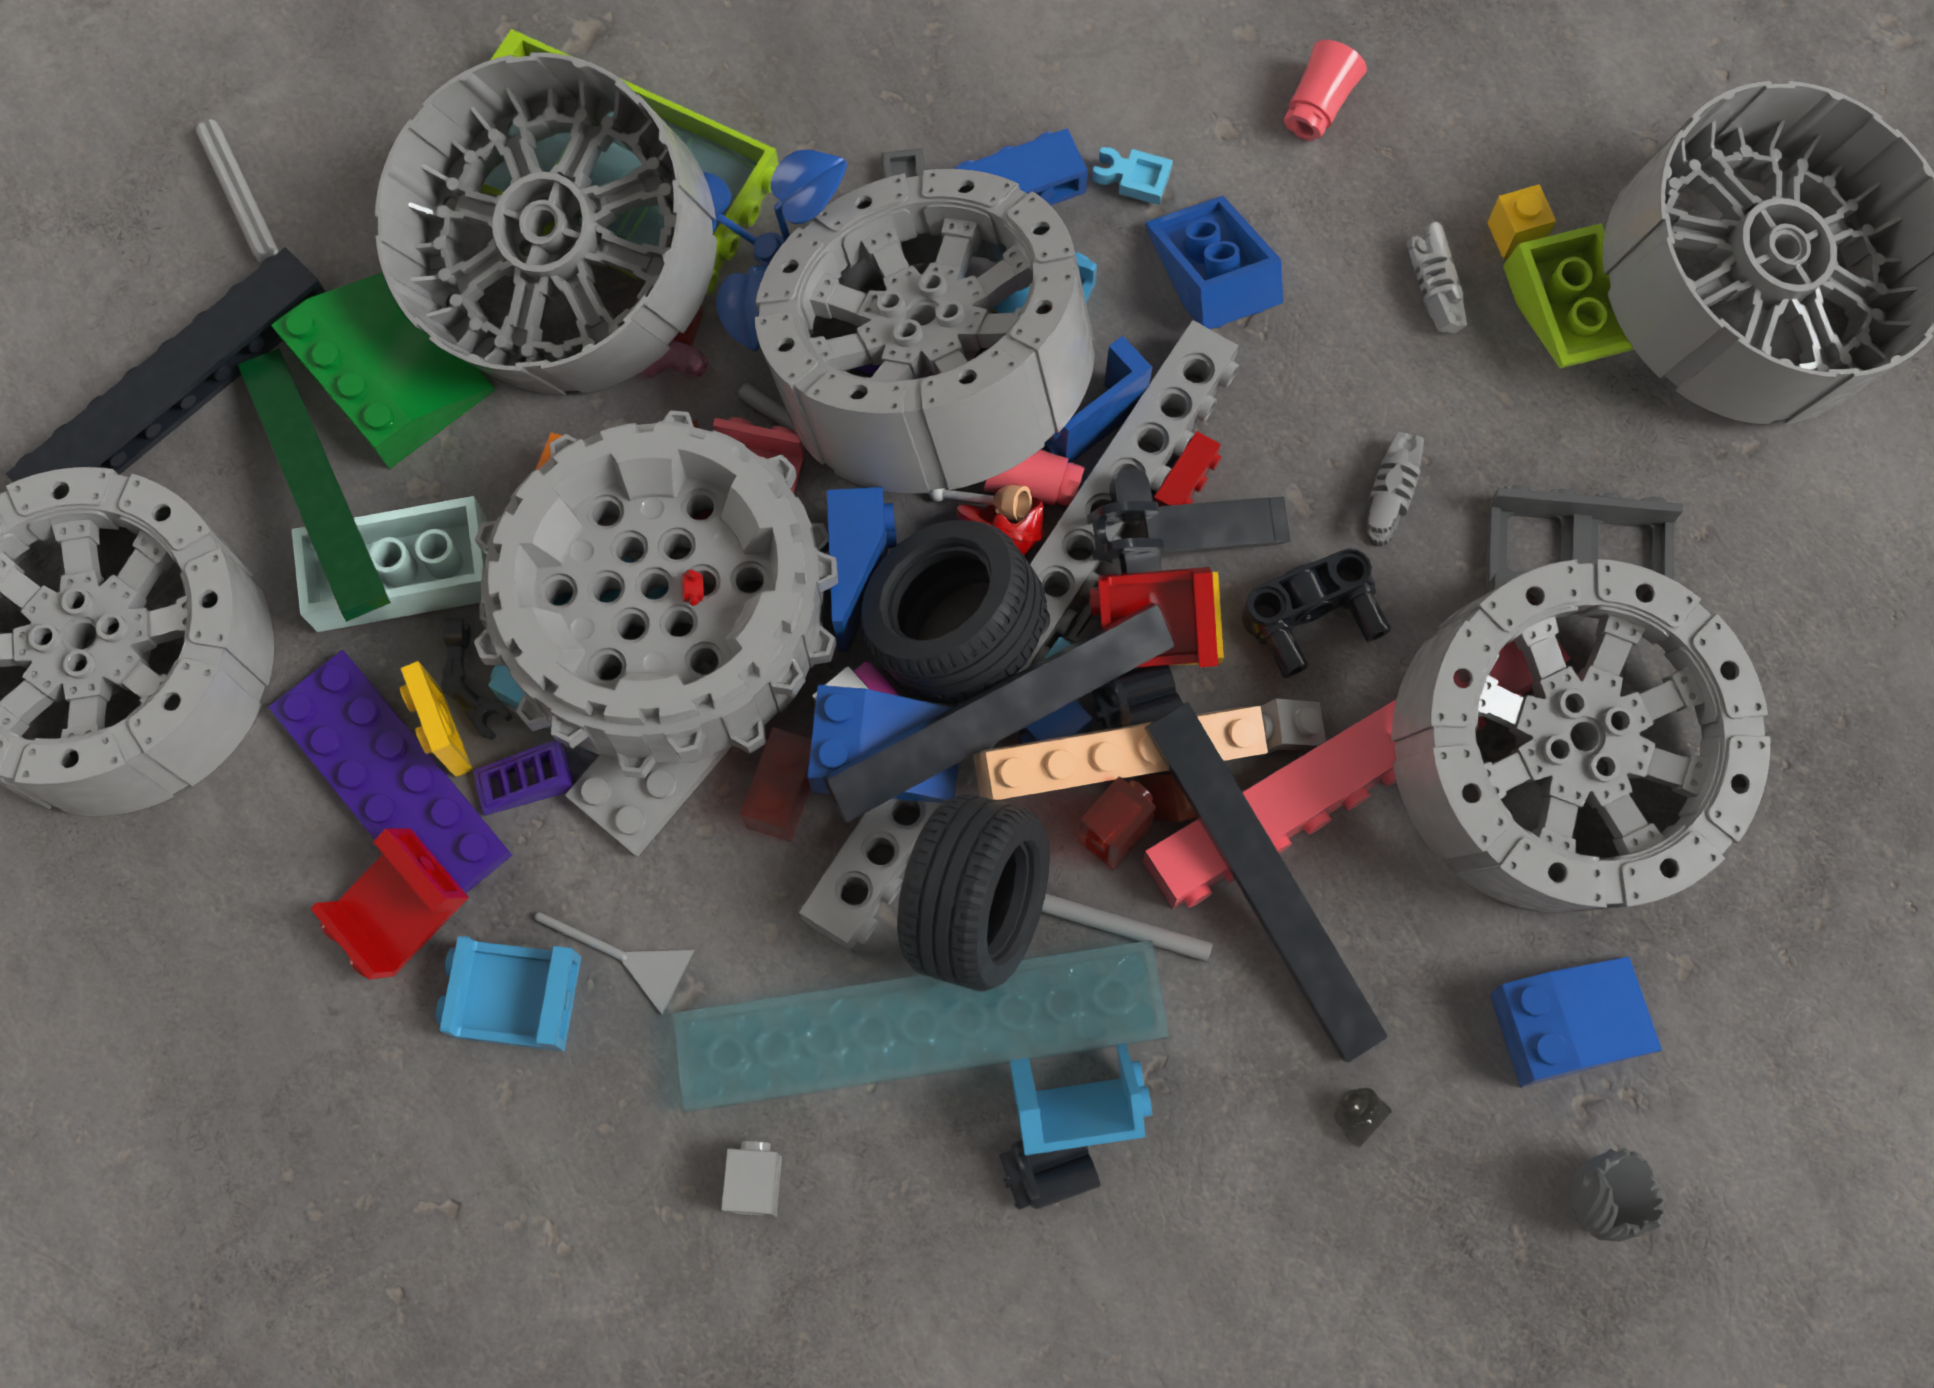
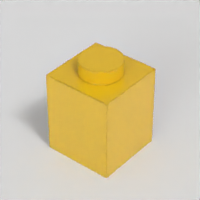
(1520, 218)

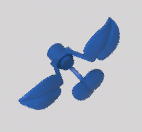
(804, 187)

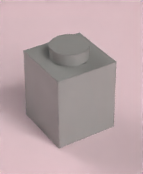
(752, 1180)

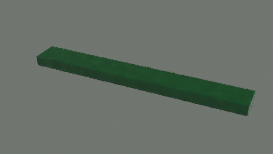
(314, 486)

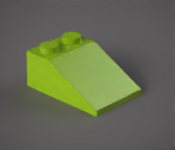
(1565, 295)

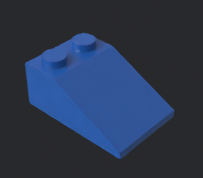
(1217, 262)
(859, 538)
(860, 720)
(1574, 1020)

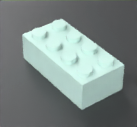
(421, 556)

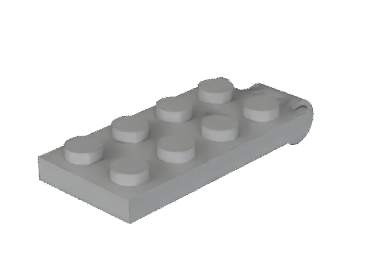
(639, 807)

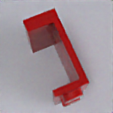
(391, 906)

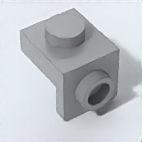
(1292, 725)

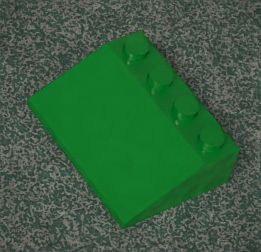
(380, 367)

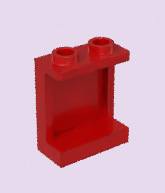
(1185, 604)

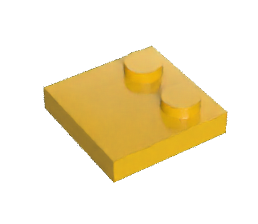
(438, 727)

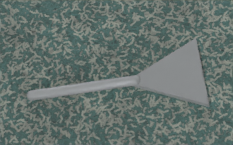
(653, 970)

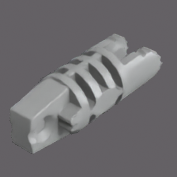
(1438, 278)
(1394, 487)

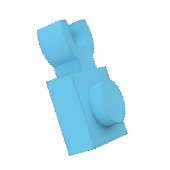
(1140, 176)

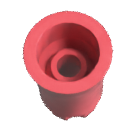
(1323, 88)
(1045, 475)

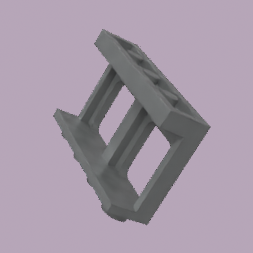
(1579, 526)

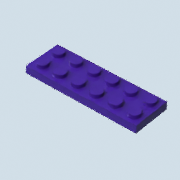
(384, 770)

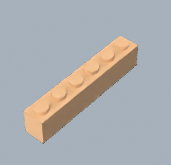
(1105, 755)

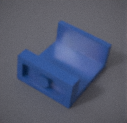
(1126, 381)

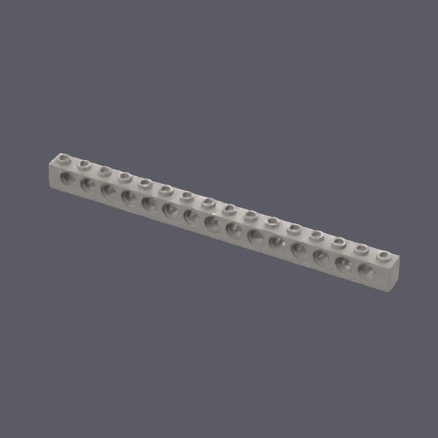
(1196, 353)

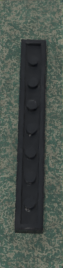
(998, 712)
(1266, 882)

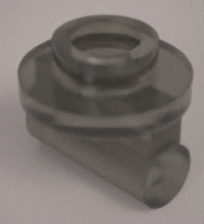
(1360, 1114)

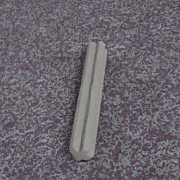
(236, 190)

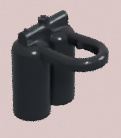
(1137, 697)
(1048, 1176)

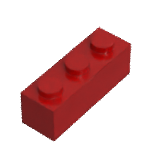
(1189, 471)

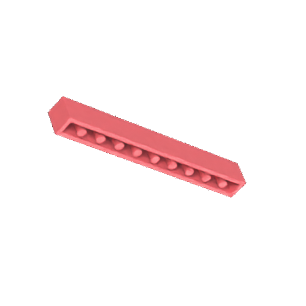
(1307, 791)

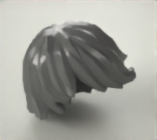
(1616, 1196)

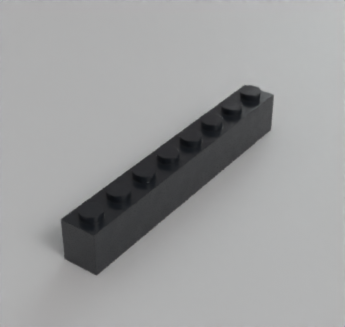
(179, 375)

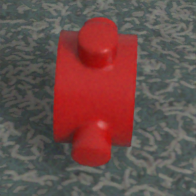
(692, 587)

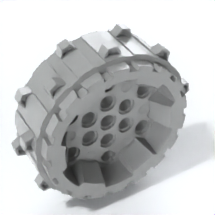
(655, 484)

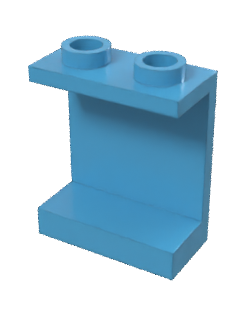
(1082, 1112)

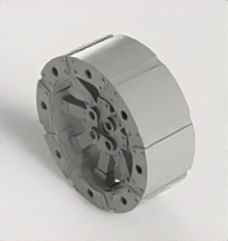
(452, 152)
(1823, 170)
(917, 417)
(217, 675)
(1440, 754)

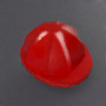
(1023, 533)

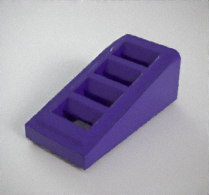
(534, 757)

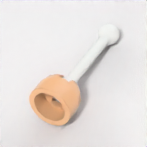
(1010, 500)

